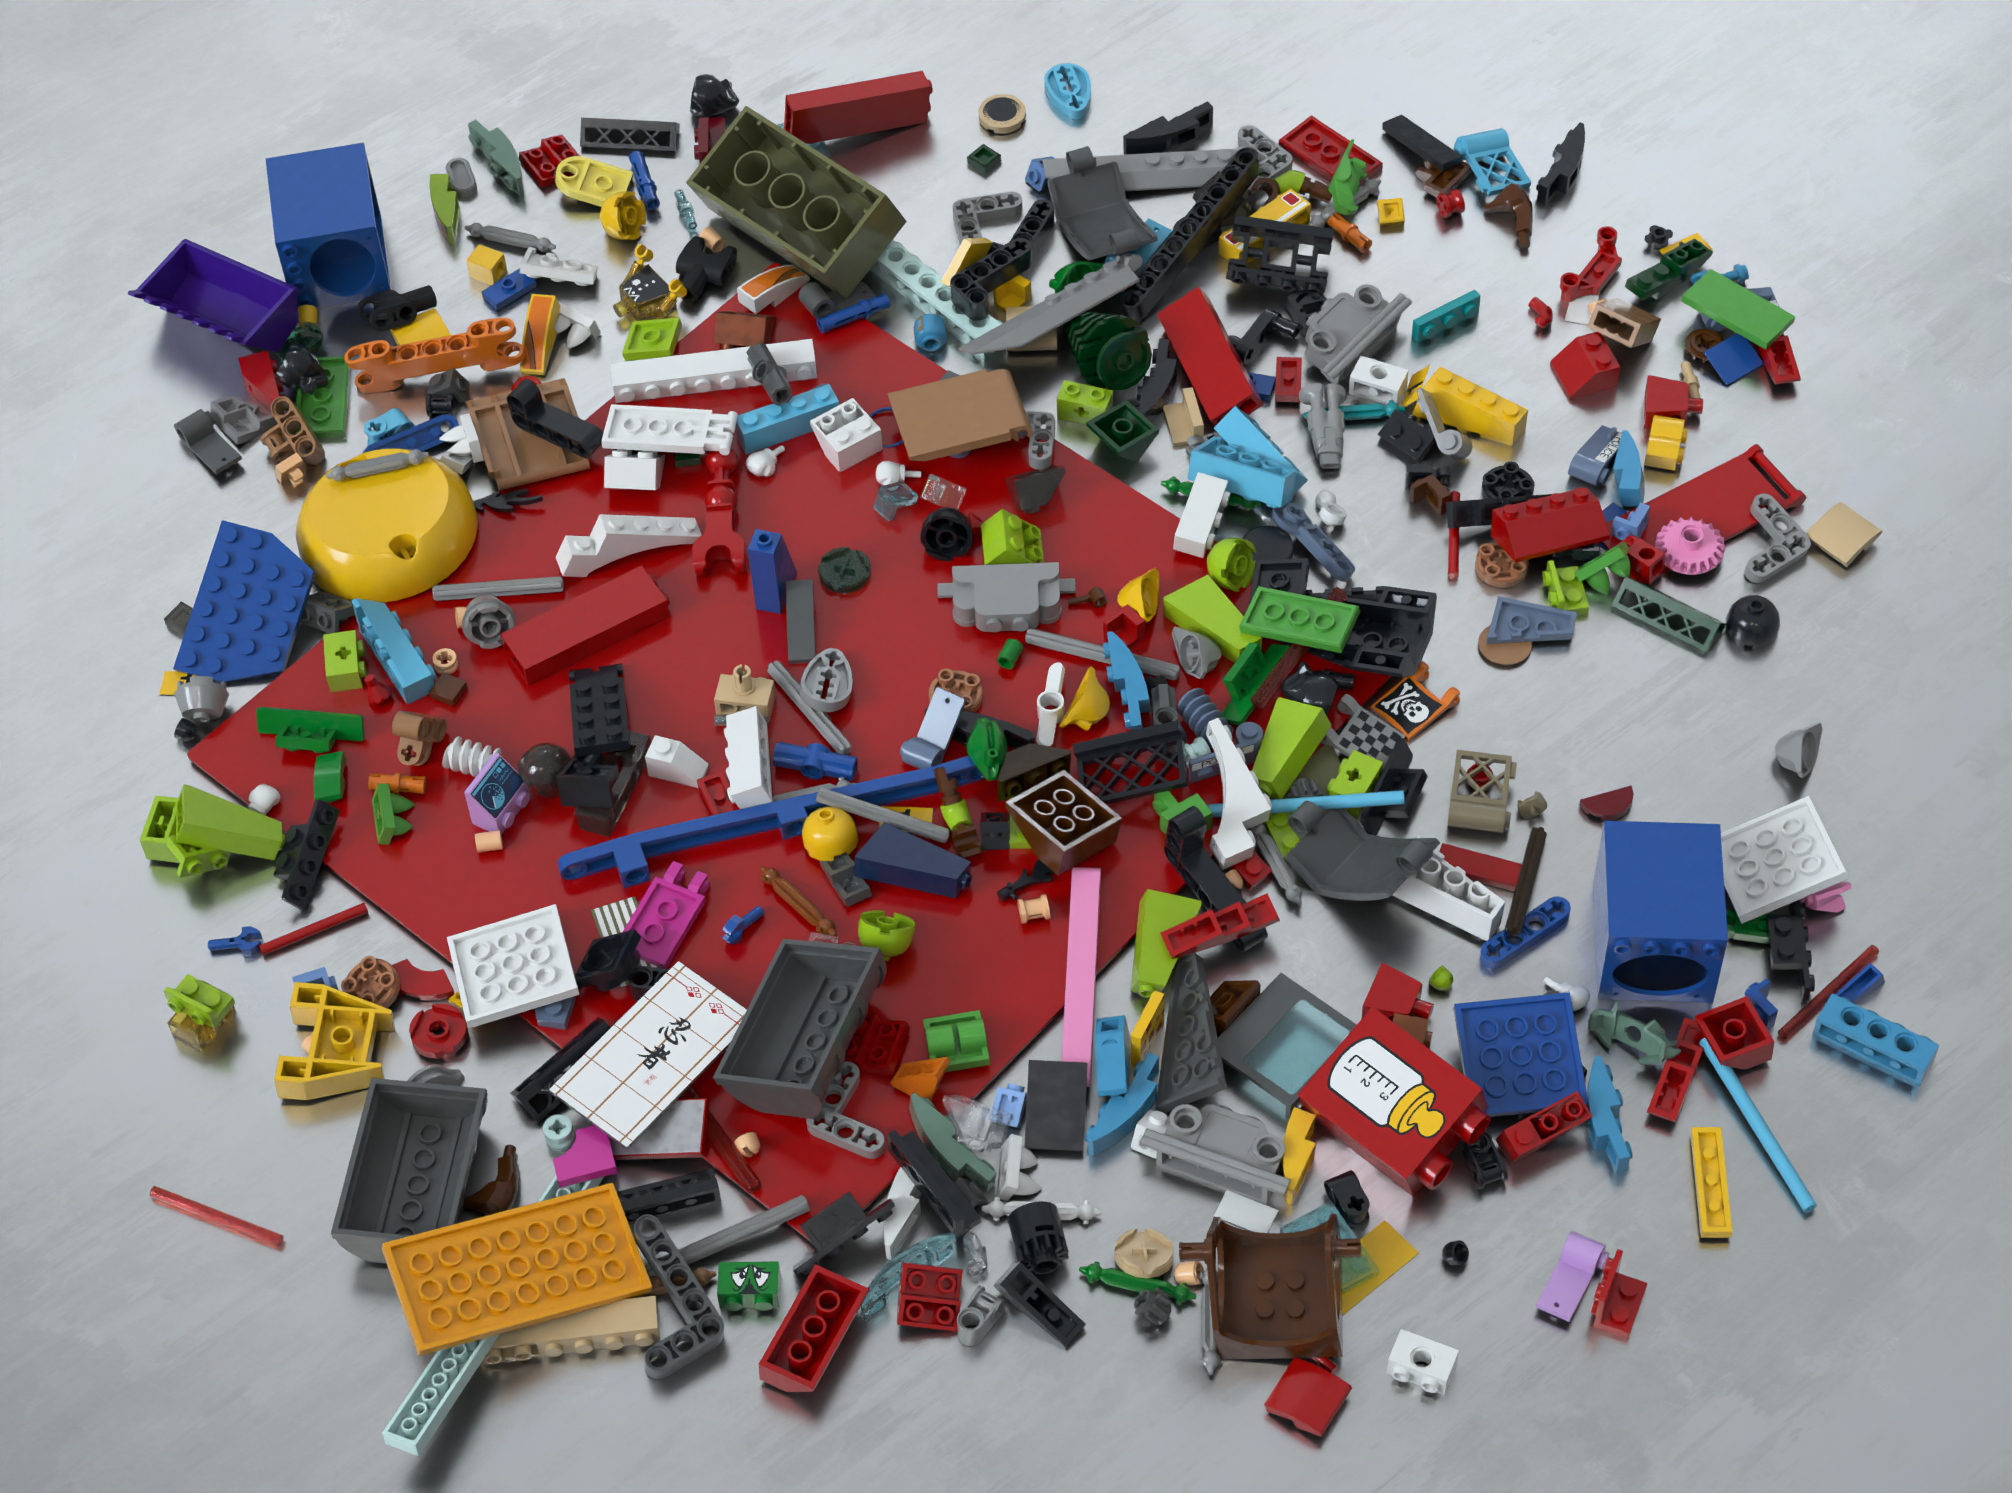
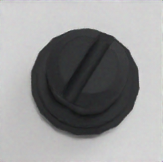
(1153, 682)

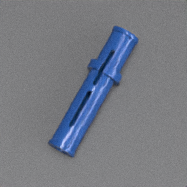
(646, 186)
(862, 309)

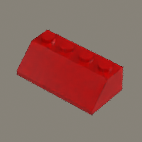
(1549, 524)
(811, 1331)

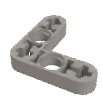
(1267, 160)
(975, 213)
(1036, 420)
(1783, 539)
(836, 1121)

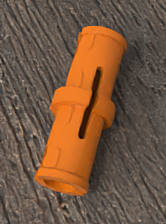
(1350, 232)
(398, 782)

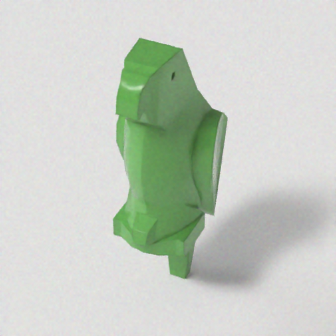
(1346, 182)

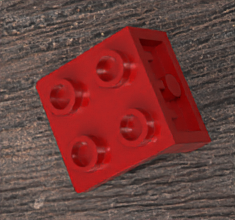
(1617, 1299)

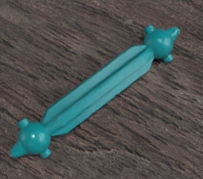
(1367, 411)

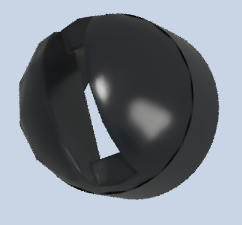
(184, 730)
(1455, 1253)

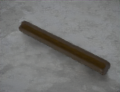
(1525, 881)

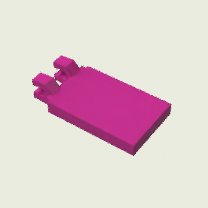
(667, 914)

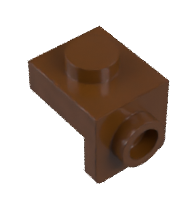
(1431, 490)

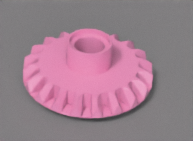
(1690, 546)

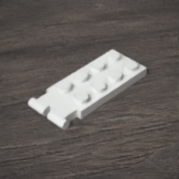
(668, 429)

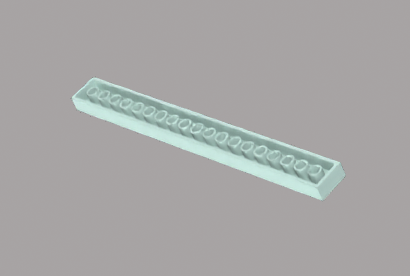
(448, 1374)

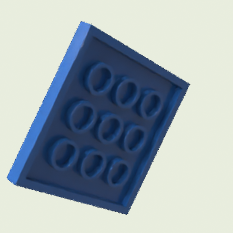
(1521, 1051)

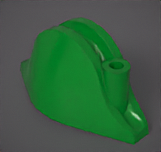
(1072, 273)
(987, 747)

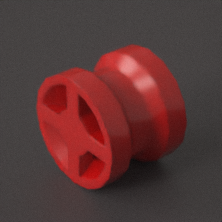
(1450, 203)

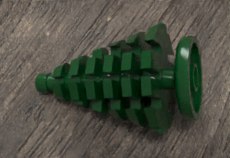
(1109, 349)

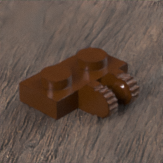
(1440, 181)

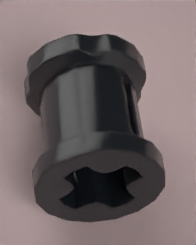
(440, 404)

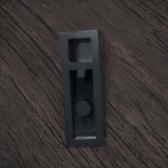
(1039, 1303)

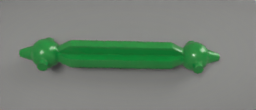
(1173, 485)
(1119, 1278)

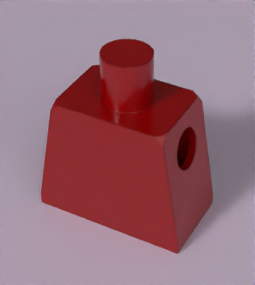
(1668, 399)
(1396, 993)

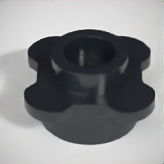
(1658, 237)

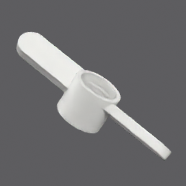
(1051, 696)

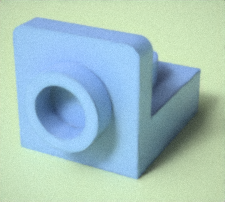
(1012, 1101)

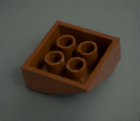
(1063, 821)

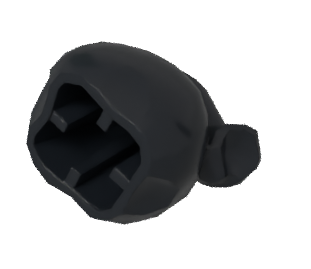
(712, 96)
(301, 370)
(1310, 688)

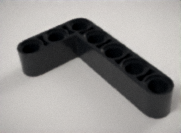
(1206, 880)

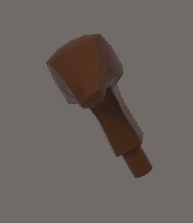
(1516, 201)
(501, 1193)

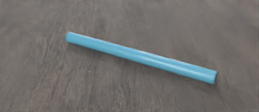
(1330, 802)
(1762, 1131)

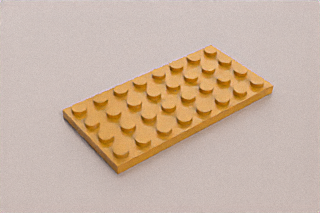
(515, 1268)

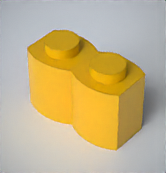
(1665, 442)

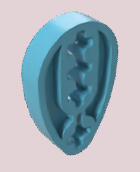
(1063, 99)

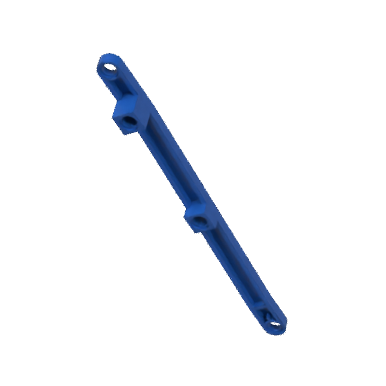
(787, 815)

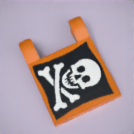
(1413, 707)

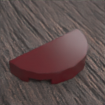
(1609, 804)

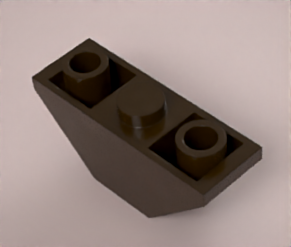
(1028, 767)

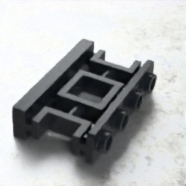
(1285, 236)

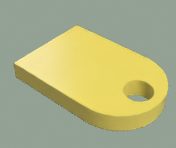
(592, 179)

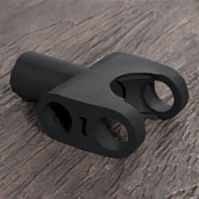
(704, 268)
(396, 307)

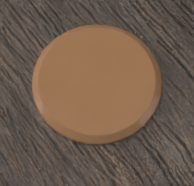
(1503, 652)

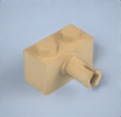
(742, 692)

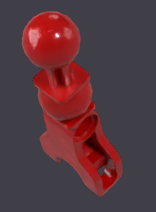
(720, 535)

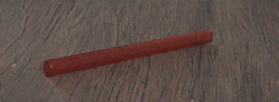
(1833, 987)
(216, 1216)

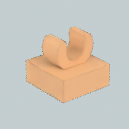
(291, 470)

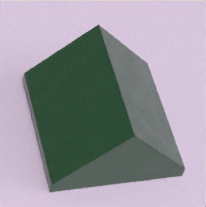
(1124, 430)

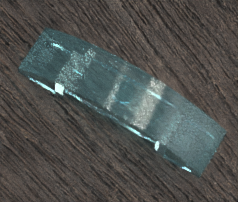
(934, 1250)

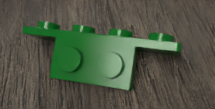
(1246, 677)
(309, 729)

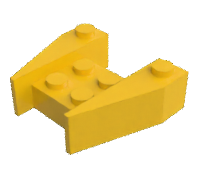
(339, 1045)

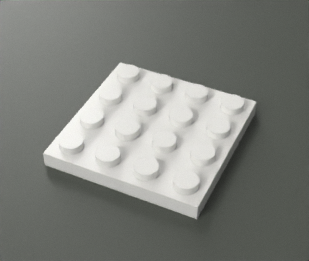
(1778, 859)
(512, 966)

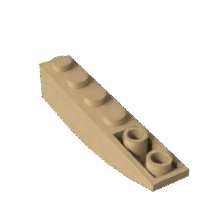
(607, 1326)

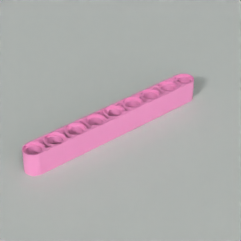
(1081, 967)

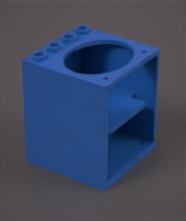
(328, 225)
(1659, 895)

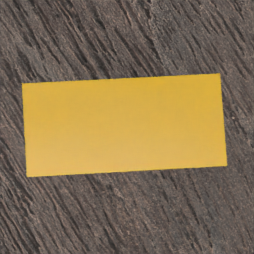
(1388, 1252)

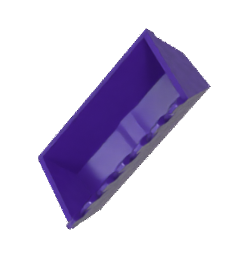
(223, 296)

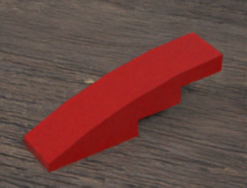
(1780, 361)
(1219, 927)
(1678, 1073)

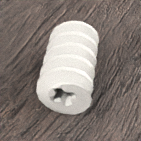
(466, 758)

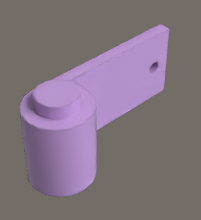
(1572, 1275)

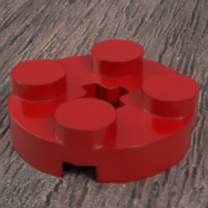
(442, 1045)

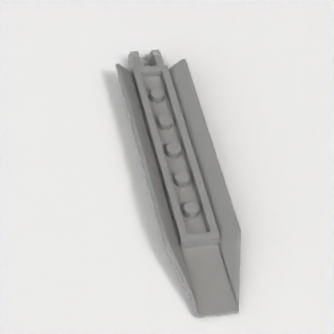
(1157, 170)
(1060, 306)

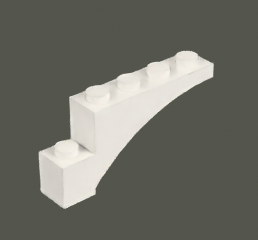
(621, 536)
(1242, 800)

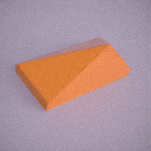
(921, 1077)

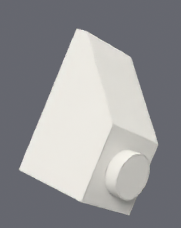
(674, 762)

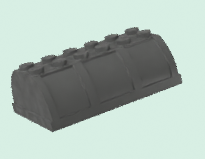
(800, 1026)
(407, 1163)

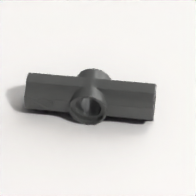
(769, 374)
(1164, 711)

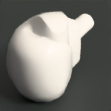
(763, 462)
(891, 472)
(263, 799)
(1579, 995)

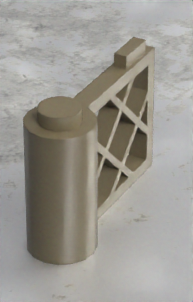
(1480, 812)

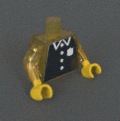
(645, 291)

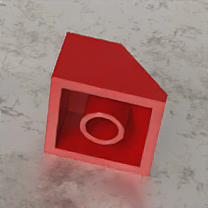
(1586, 366)
(1737, 1034)

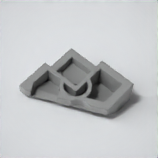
(240, 419)

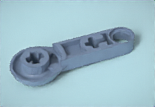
(1296, 521)

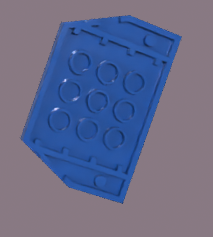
(245, 607)

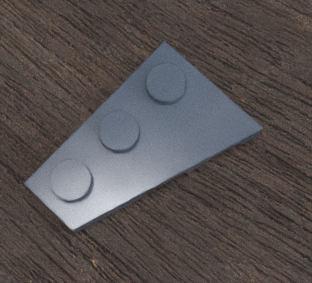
(1529, 622)

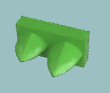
(1595, 572)
(384, 807)

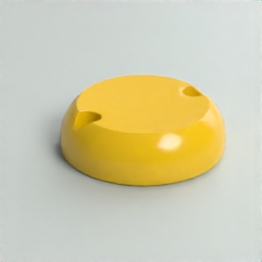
(386, 530)

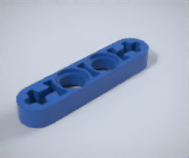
(1528, 935)

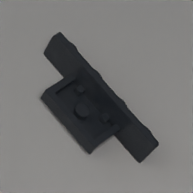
(1395, 778)
(304, 853)
(1788, 946)
(836, 1225)

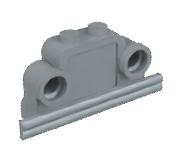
(1350, 329)
(1006, 595)
(1221, 1150)

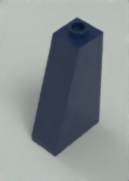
(912, 863)

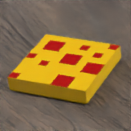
(1147, 1028)

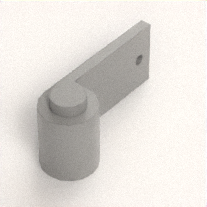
(1448, 441)

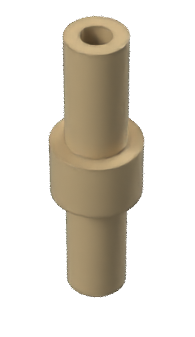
(1690, 379)

